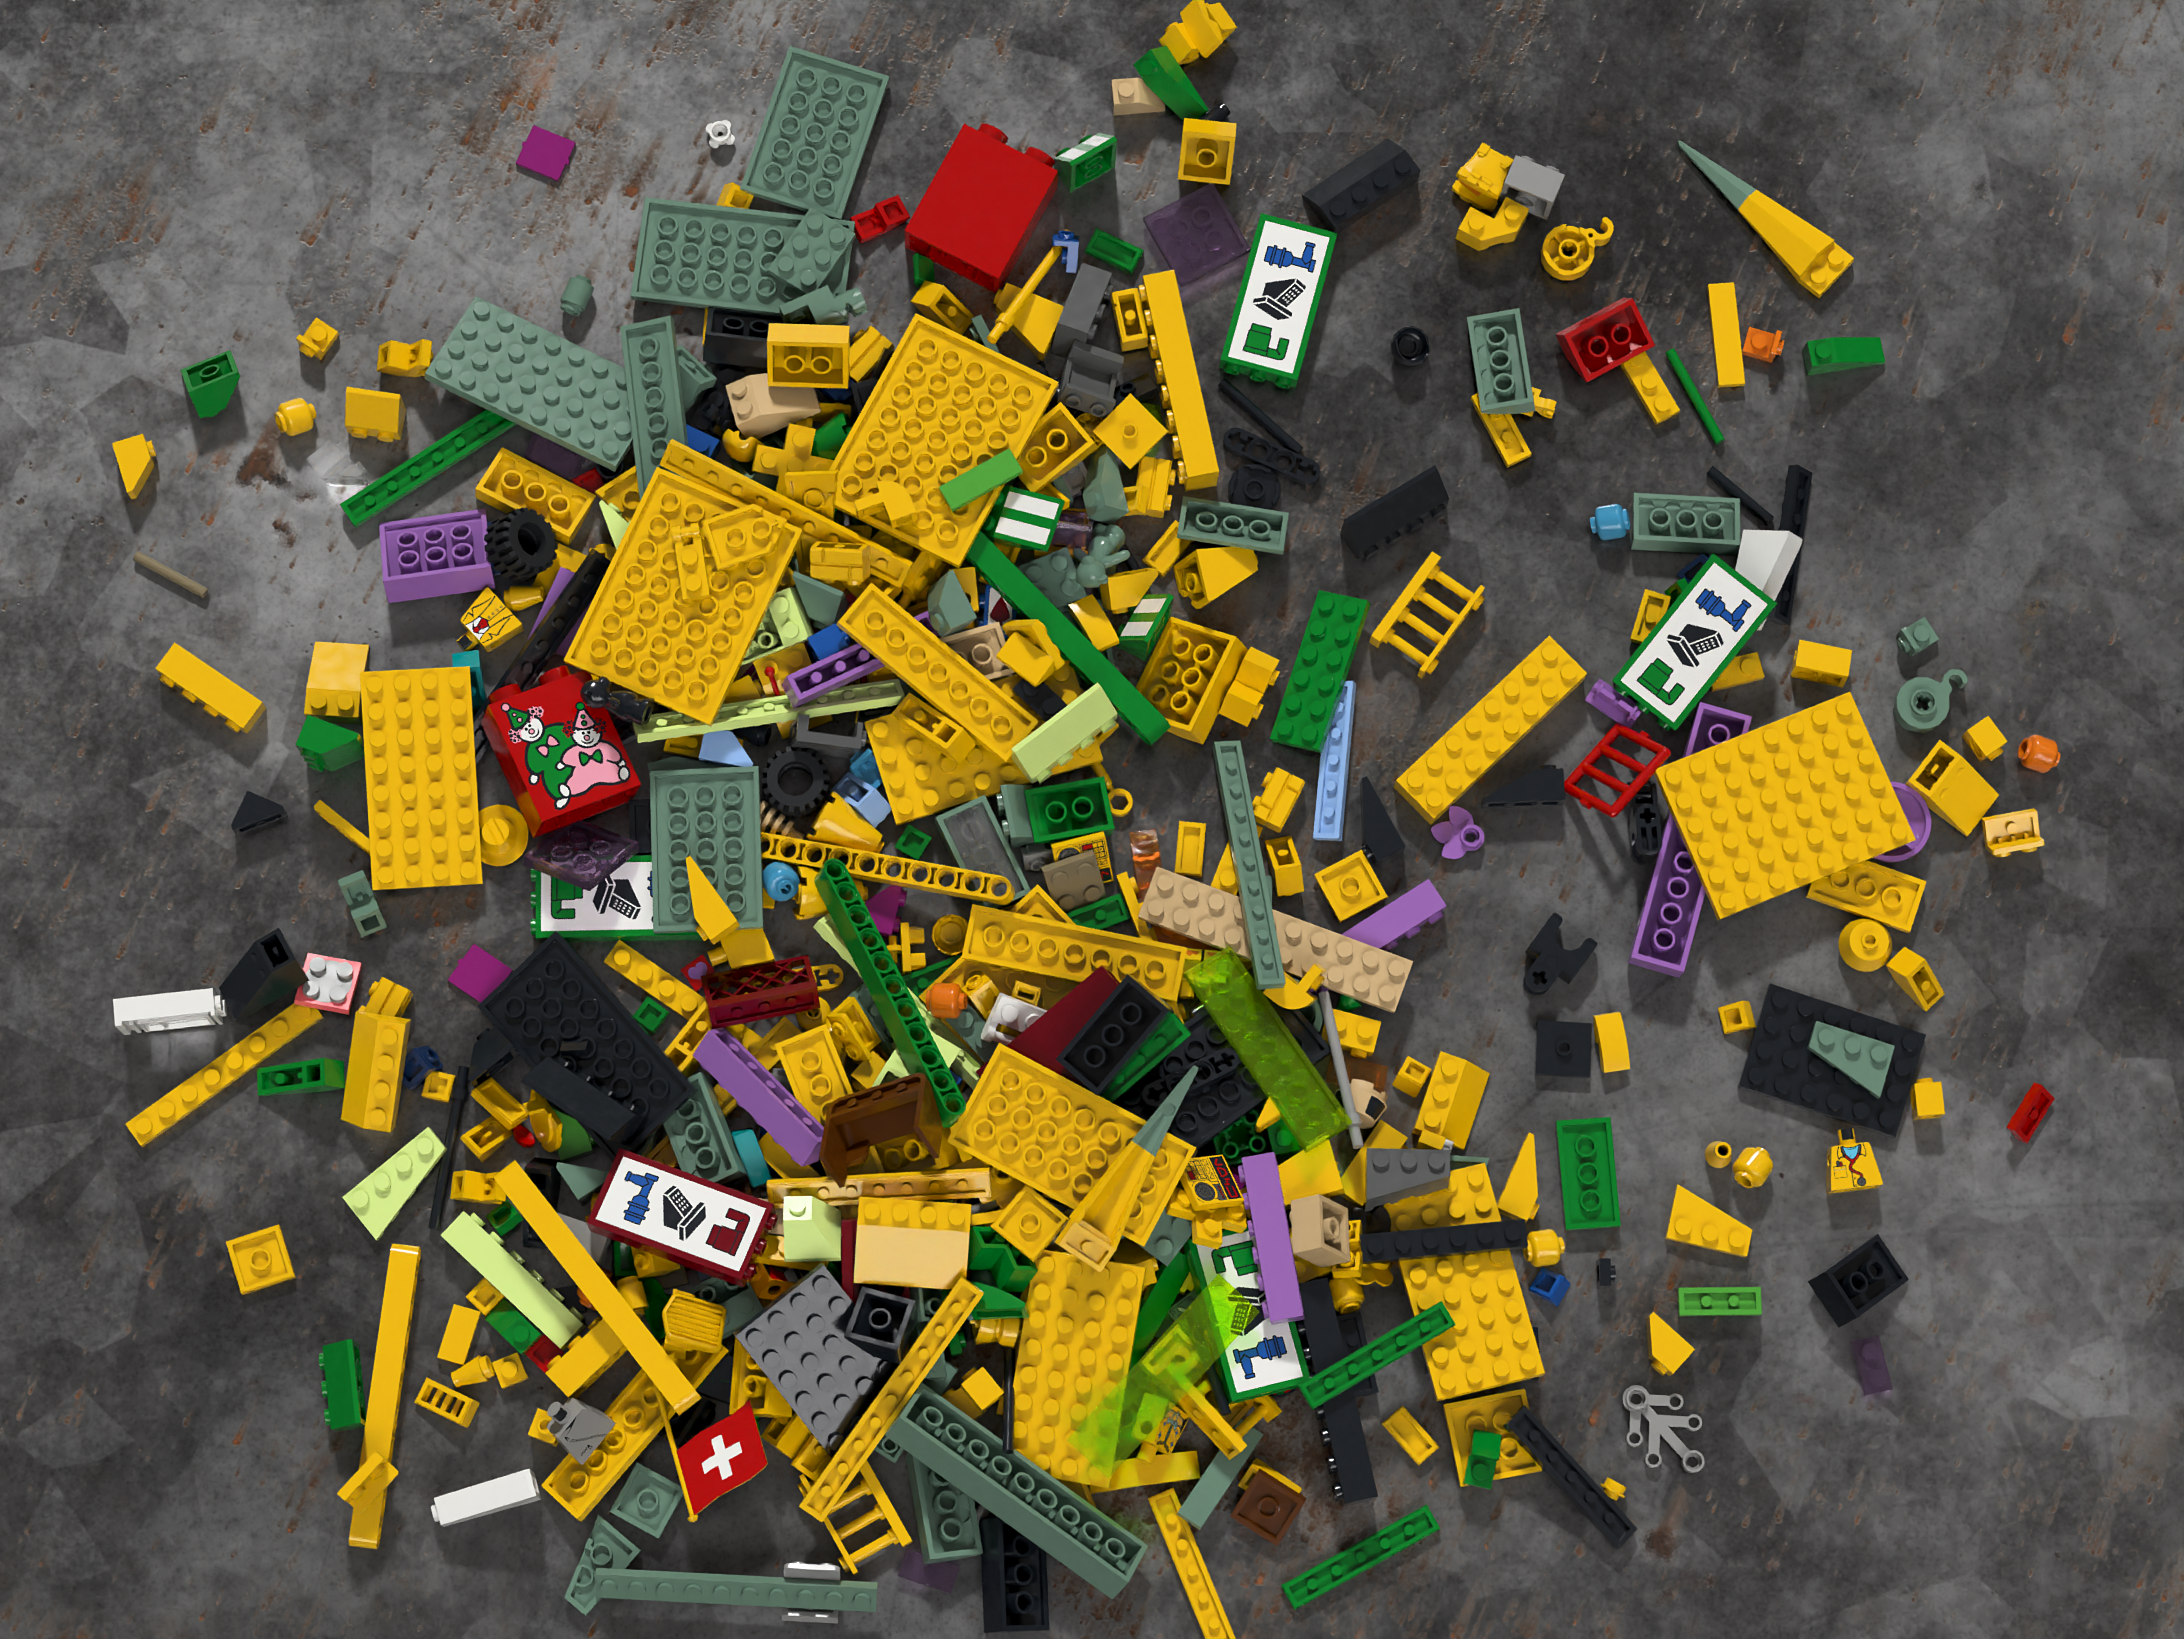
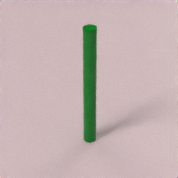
(1695, 396)

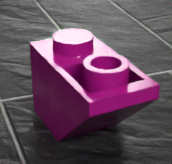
(884, 909)

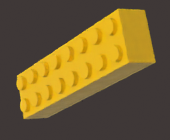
(1179, 381)
(1490, 730)

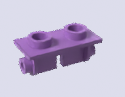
(1613, 704)

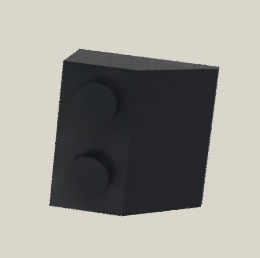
(882, 1324)

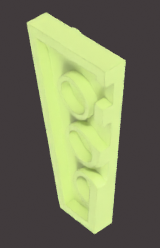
(389, 1187)

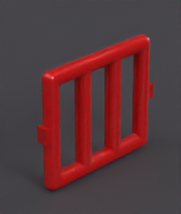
(1627, 791)

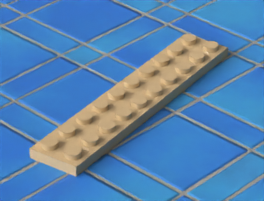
(1218, 921)

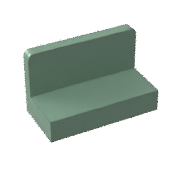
(693, 376)

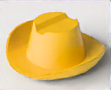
(502, 835)

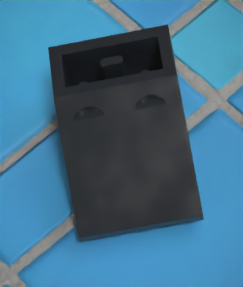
(262, 975)

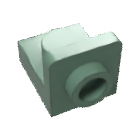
(1916, 637)

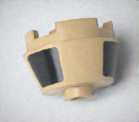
(1367, 1102)

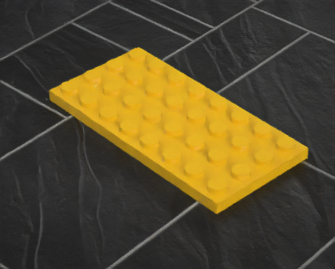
(421, 778)
(927, 782)
(1061, 1137)
(1480, 1291)
(1072, 1356)

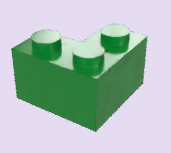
(994, 1253)

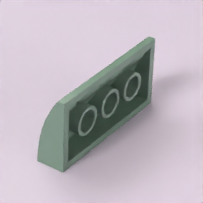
(1501, 363)
(1685, 524)
(1232, 525)
(703, 1137)
(943, 1516)

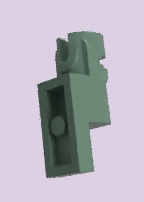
(823, 307)

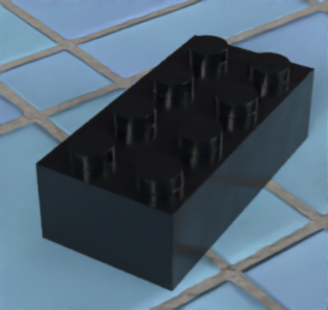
(1114, 1035)

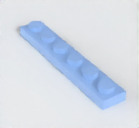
(1334, 770)

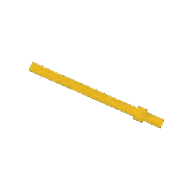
(1006, 319)

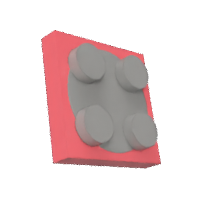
(330, 983)

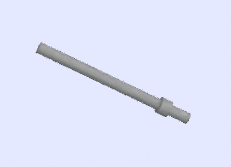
(1340, 1068)

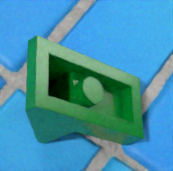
(1482, 1459)

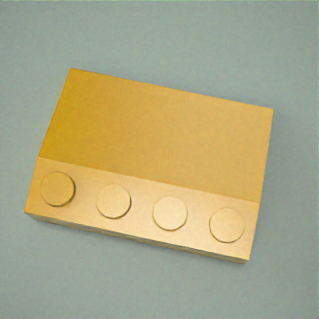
(1191, 676)
(911, 1243)

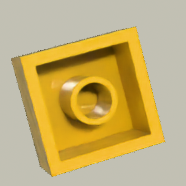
(1207, 151)

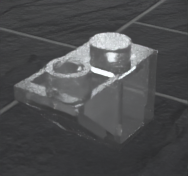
(335, 466)

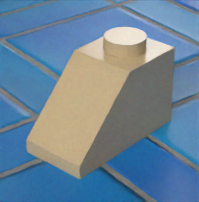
(1134, 97)

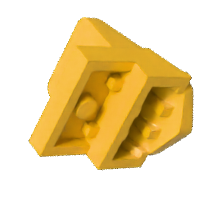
(692, 1324)

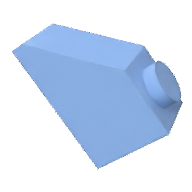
(723, 750)
(863, 798)

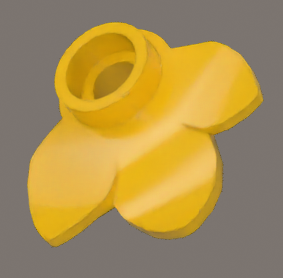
(1002, 1189)
(1376, 1273)

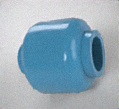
(1610, 522)
(780, 881)

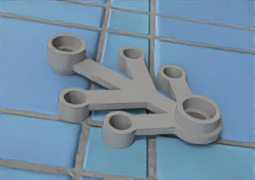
(1659, 1426)

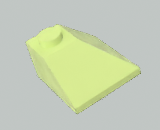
(811, 1230)

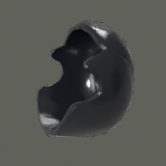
(1410, 346)

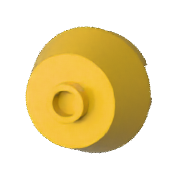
(1865, 945)

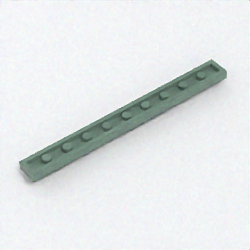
(1248, 865)
(736, 1589)

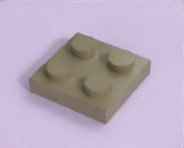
(1074, 881)

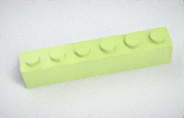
(517, 1284)

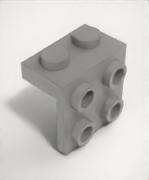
(811, 1571)

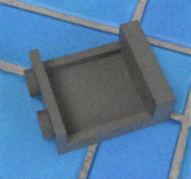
(1089, 379)
(826, 743)

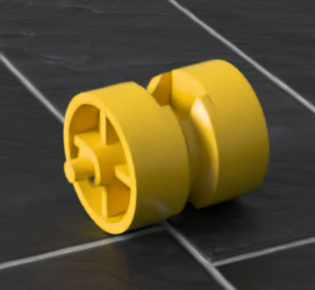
(1002, 1329)

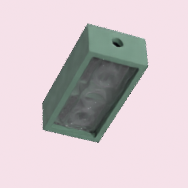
(979, 845)

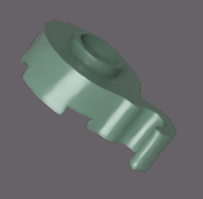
(1935, 696)

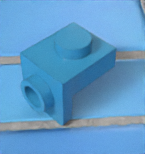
(866, 768)

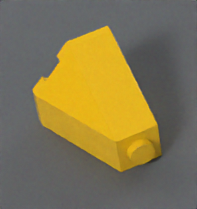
(1213, 572)

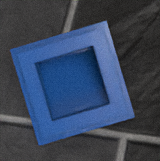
(1550, 1286)

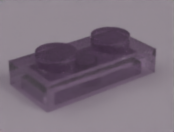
(1871, 1365)

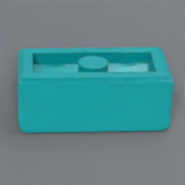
(751, 1156)

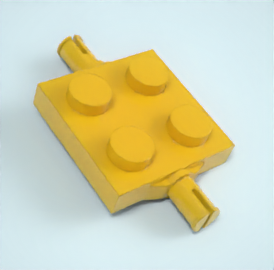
(922, 575)

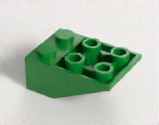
(1243, 1140)

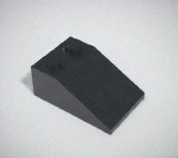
(1858, 1281)

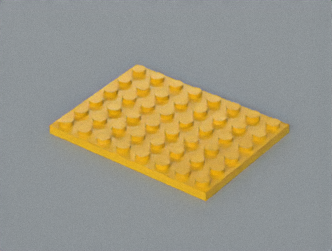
(931, 419)
(645, 632)
(1784, 805)

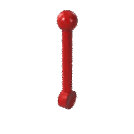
(770, 671)

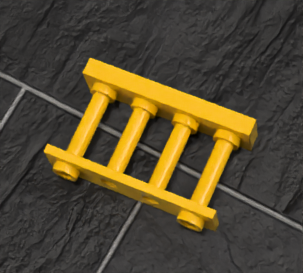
(1401, 612)
(1214, 1425)
(881, 1510)

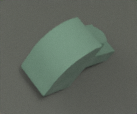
(362, 903)

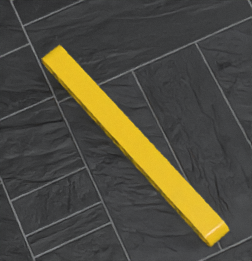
(884, 863)
(597, 1287)
(387, 1381)

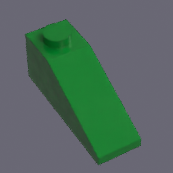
(1170, 83)
(1841, 354)
(301, 1077)

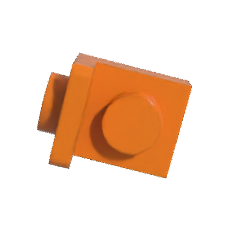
(1762, 344)

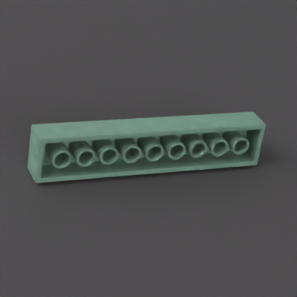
(1017, 1491)

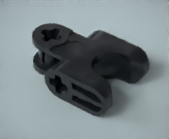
(1644, 825)
(1552, 959)

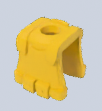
(1484, 173)

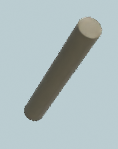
(170, 574)

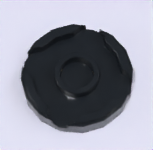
(1254, 487)

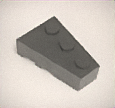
(1082, 308)
(1403, 1174)

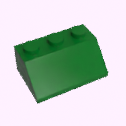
(328, 745)
(343, 1385)

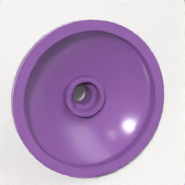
(1918, 819)

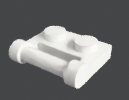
(1012, 1014)

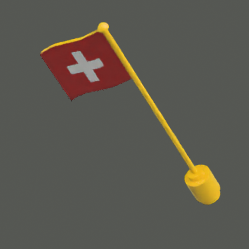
(715, 1457)

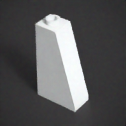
(1767, 558)
(486, 1498)

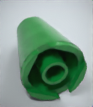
(831, 436)

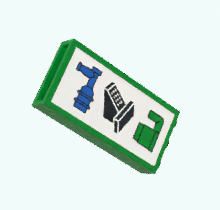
(1277, 301)
(1693, 643)
(608, 913)
(1263, 1355)

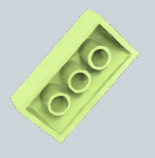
(1064, 734)

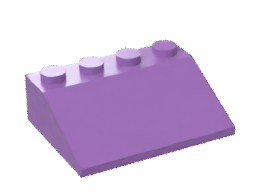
(435, 556)

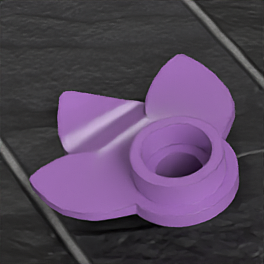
(1454, 832)

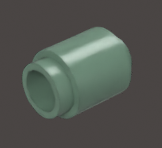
(576, 295)

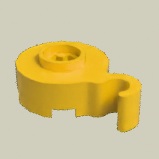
(1578, 240)

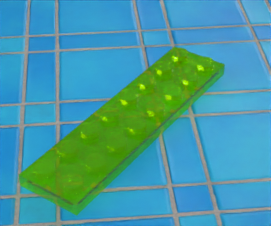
(1268, 1049)
(1163, 1376)

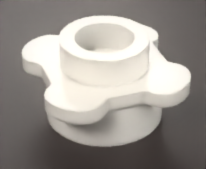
(720, 126)

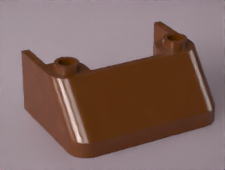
(876, 1117)

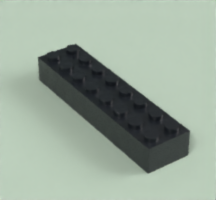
(1340, 1415)

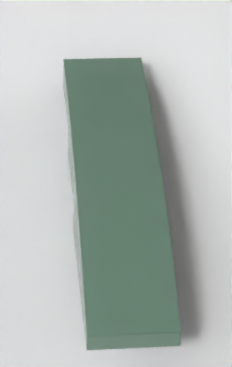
(1216, 1481)

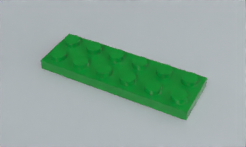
(1320, 671)

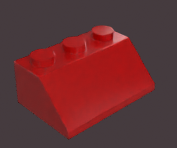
(1605, 339)

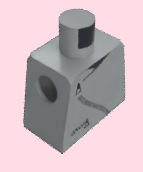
(578, 1427)

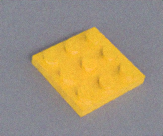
(1489, 1415)

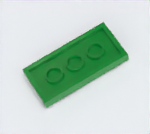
(1587, 1173)

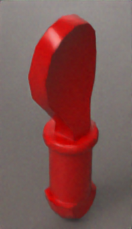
(523, 1136)

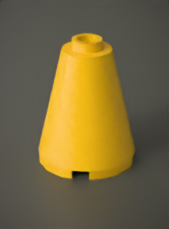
(844, 827)
(808, 897)

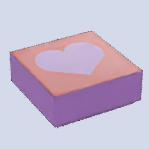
(695, 970)

